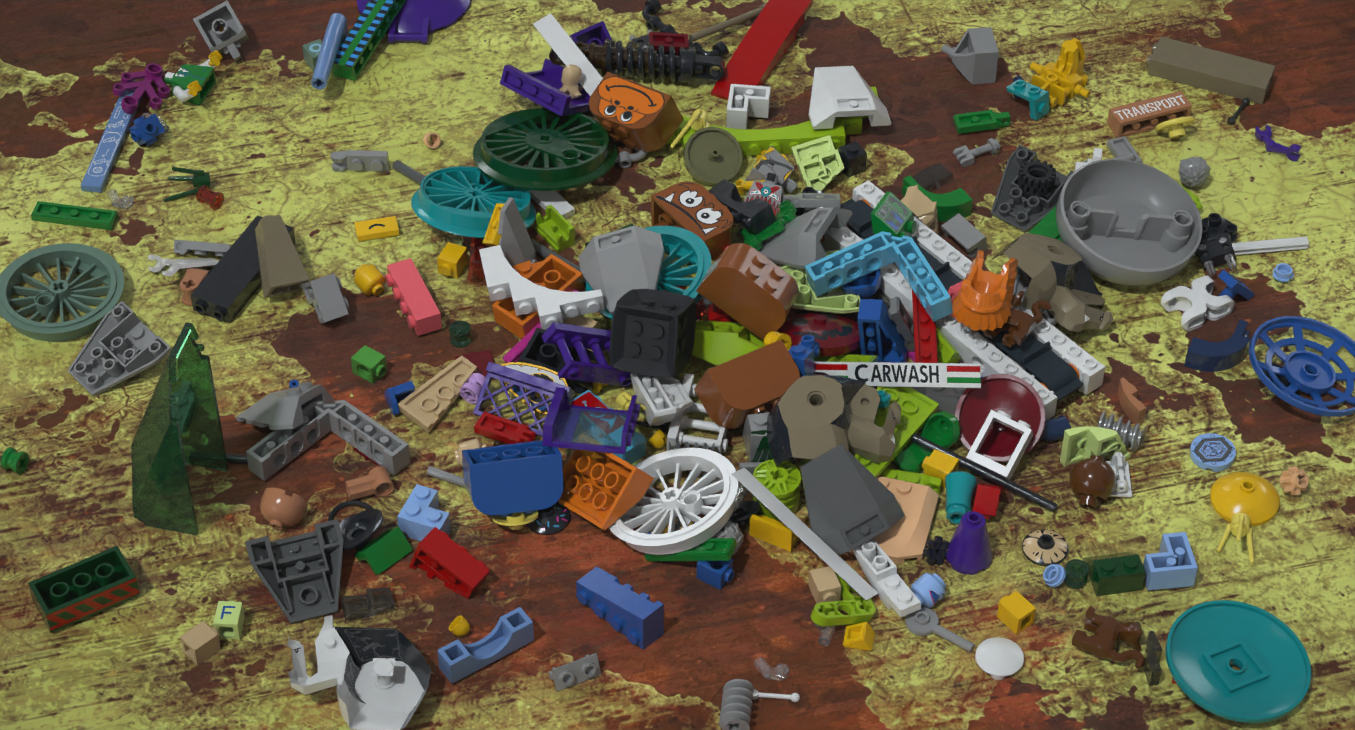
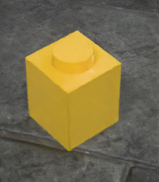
(452, 260)
(940, 465)
(1016, 612)

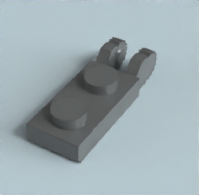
(903, 322)

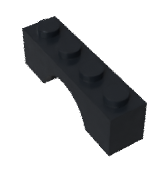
(752, 215)

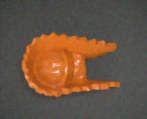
(985, 296)

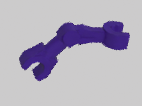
(1272, 146)

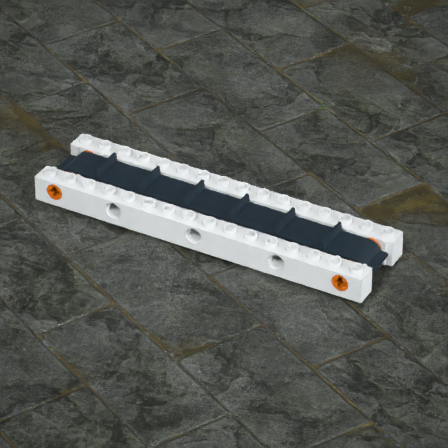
(1043, 360)

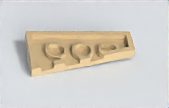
(435, 397)

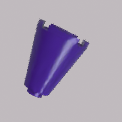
(970, 545)

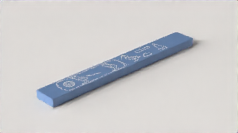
(108, 147)

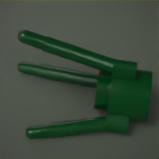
(199, 179)

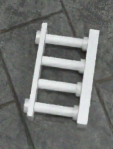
(682, 422)

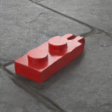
(503, 429)

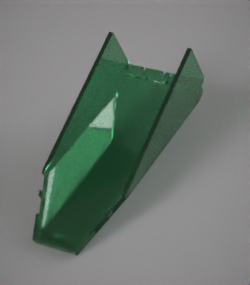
(175, 431)

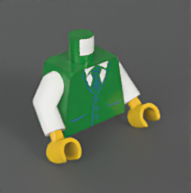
(194, 82)

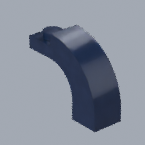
(1219, 355)

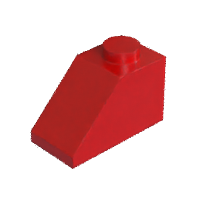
(987, 499)

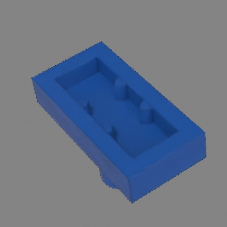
(1234, 286)

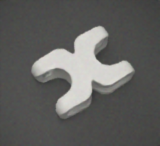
(1197, 303)

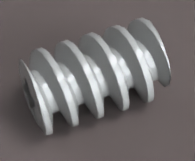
(1126, 432)
(736, 705)

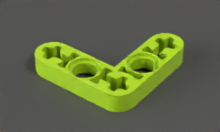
(856, 607)

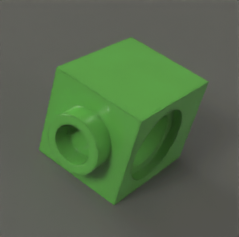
(369, 364)

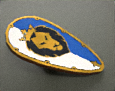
(538, 371)

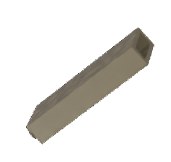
(1210, 69)

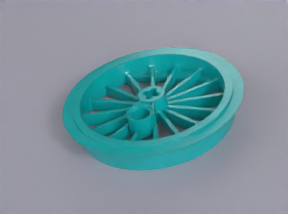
(461, 200)
(687, 247)

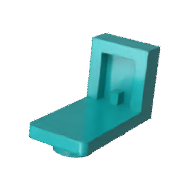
(1037, 97)

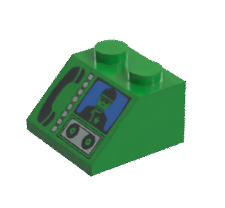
(892, 217)

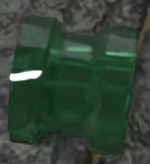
(460, 334)
(1076, 574)

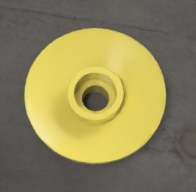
(516, 520)

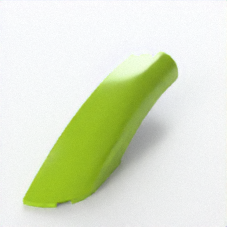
(725, 341)

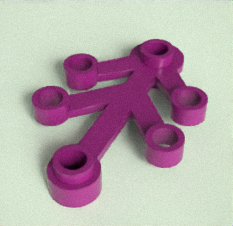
(151, 73)

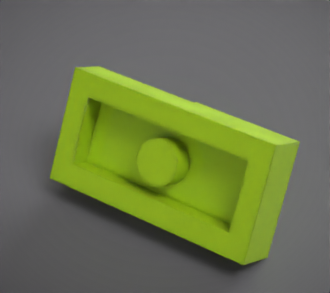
(945, 350)

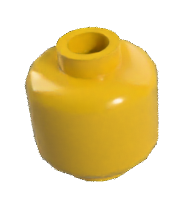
(369, 279)

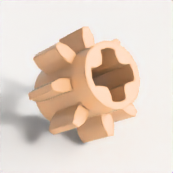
(1294, 480)

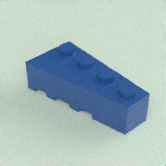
(622, 607)

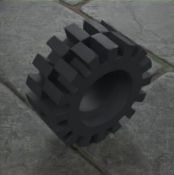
(1036, 177)

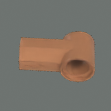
(376, 482)

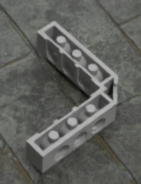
(319, 419)

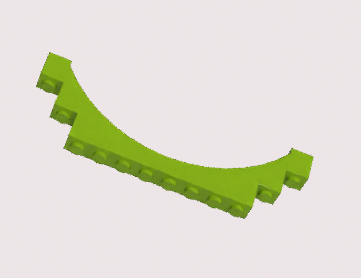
(782, 139)

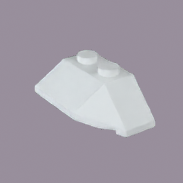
(661, 396)

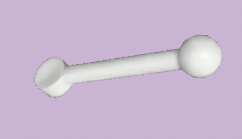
(793, 697)

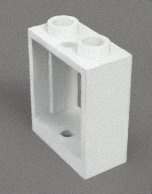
(1003, 418)

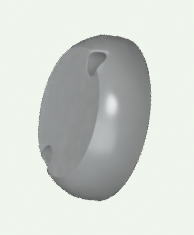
(1128, 222)

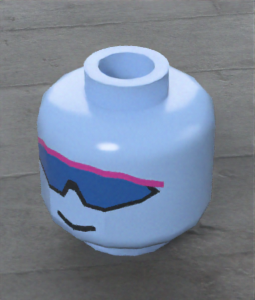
(929, 589)

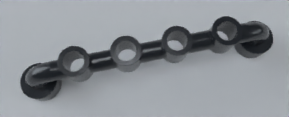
(655, 22)

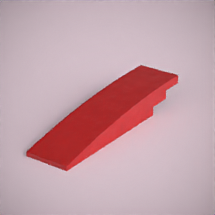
(763, 45)

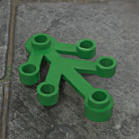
(786, 212)

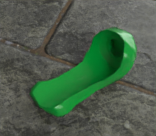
(939, 428)

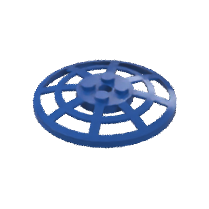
(1320, 372)

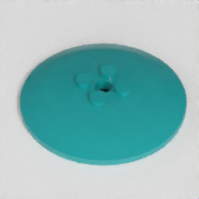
(1228, 632)

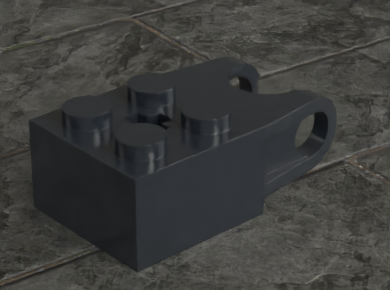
(550, 357)

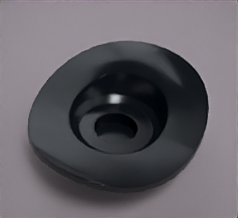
(359, 528)

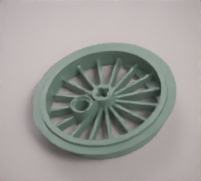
(60, 293)

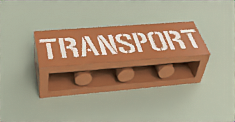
(1146, 114)

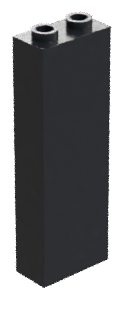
(233, 278)

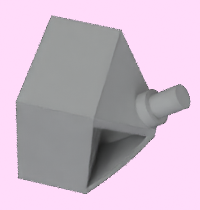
(975, 55)

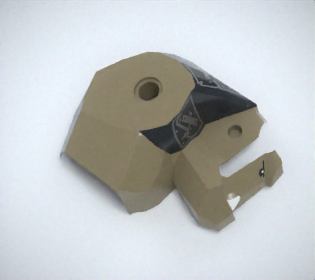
(1059, 279)
(829, 412)

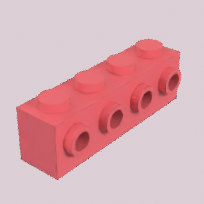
(413, 297)

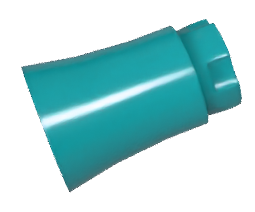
(959, 495)

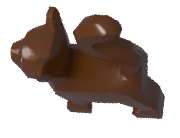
(1019, 323)
(1107, 634)

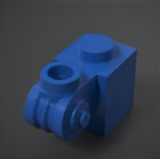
(804, 354)

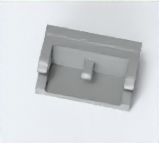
(965, 234)

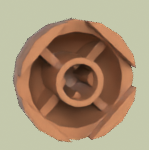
(282, 509)

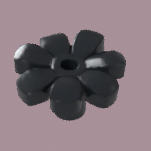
(935, 550)

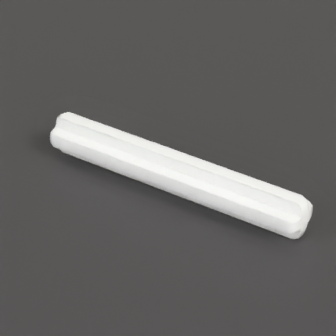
(1272, 245)

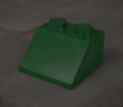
(1115, 573)

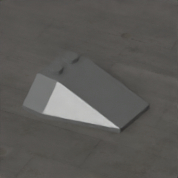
(301, 570)

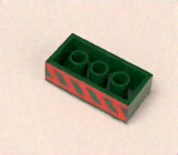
(84, 589)

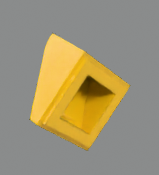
(859, 636)

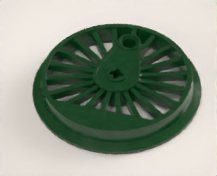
(553, 148)

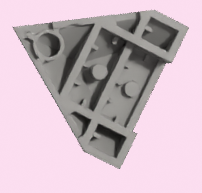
(284, 407)

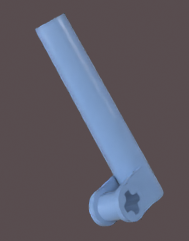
(335, 34)

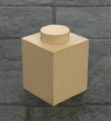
(824, 585)
(200, 642)

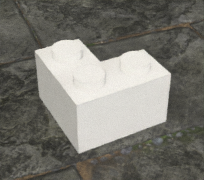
(746, 102)

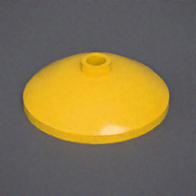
(1245, 494)

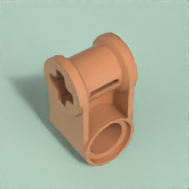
(190, 282)

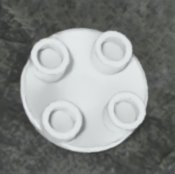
(999, 657)

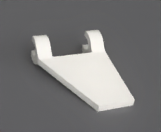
(176, 264)

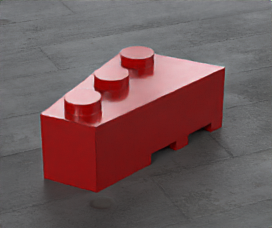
(449, 563)

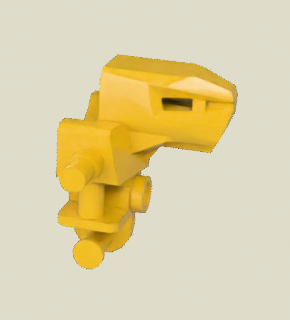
(1063, 77)

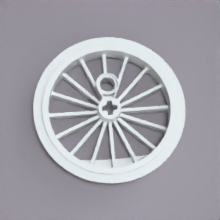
(674, 501)

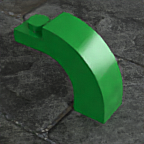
(947, 204)

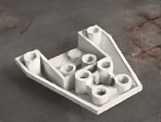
(843, 93)

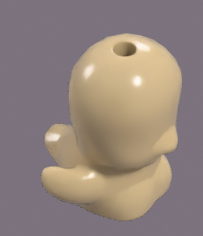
(570, 79)

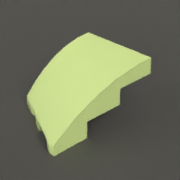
(817, 162)
(1087, 441)

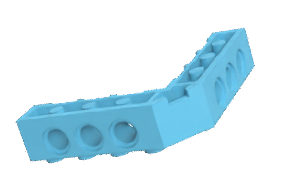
(874, 254)

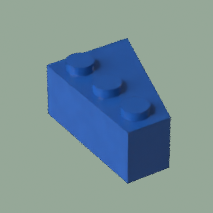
(879, 333)

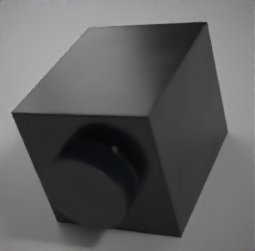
(853, 159)

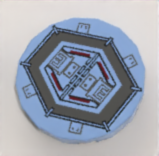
(1212, 452)

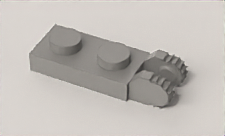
(360, 161)

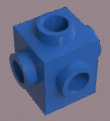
(146, 130)

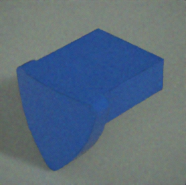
(397, 394)

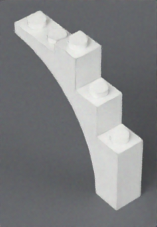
(529, 297)

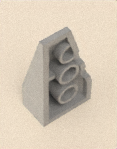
(515, 238)

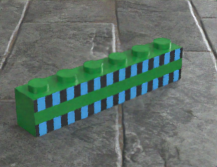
(365, 37)

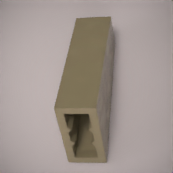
(278, 259)

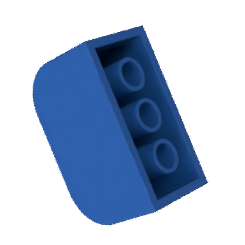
(513, 477)

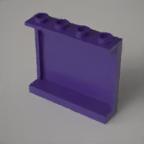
(544, 88)

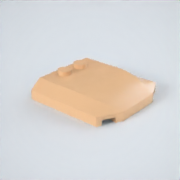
(909, 534)

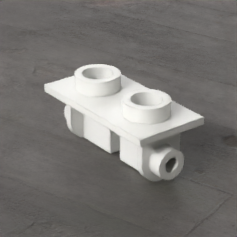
(1122, 474)

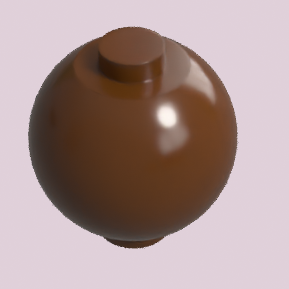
(1092, 481)

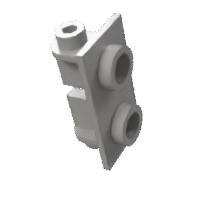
(575, 672)

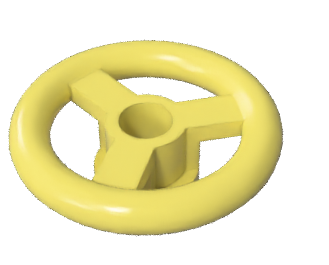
(1175, 126)

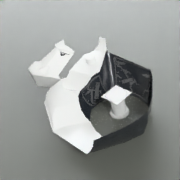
(375, 674)

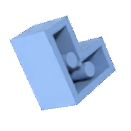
(422, 514)
(1173, 564)

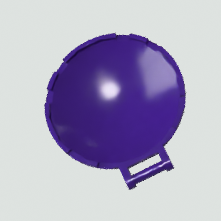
(421, 18)

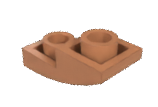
(1130, 404)

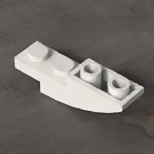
(884, 579)

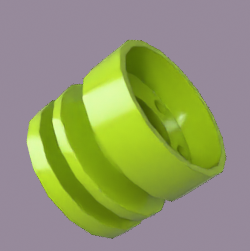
(782, 482)

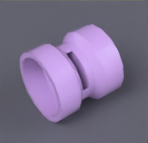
(471, 390)

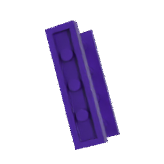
(585, 338)

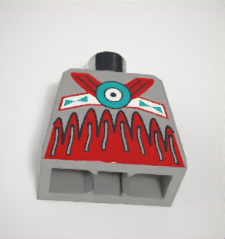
(767, 191)

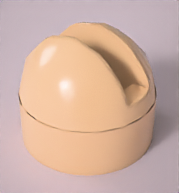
(434, 138)

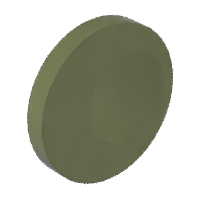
(712, 155)

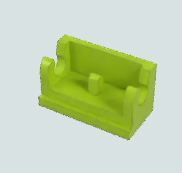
(555, 229)

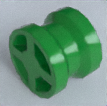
(14, 460)

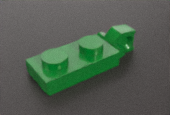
(980, 121)

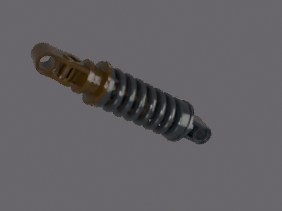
(651, 61)

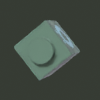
(311, 53)

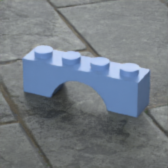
(509, 634)

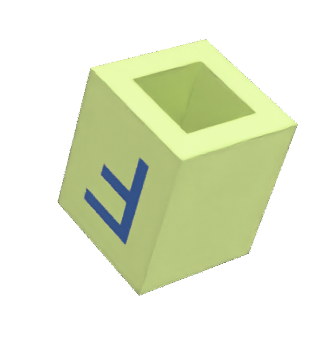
(229, 619)

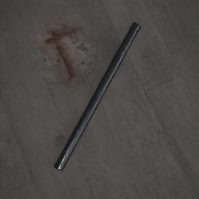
(921, 441)

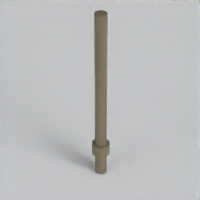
(726, 24)

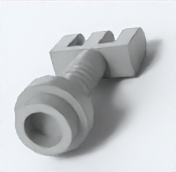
(966, 156)

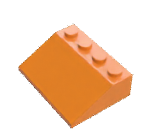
(601, 486)

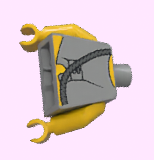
(769, 162)

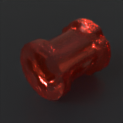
(212, 198)

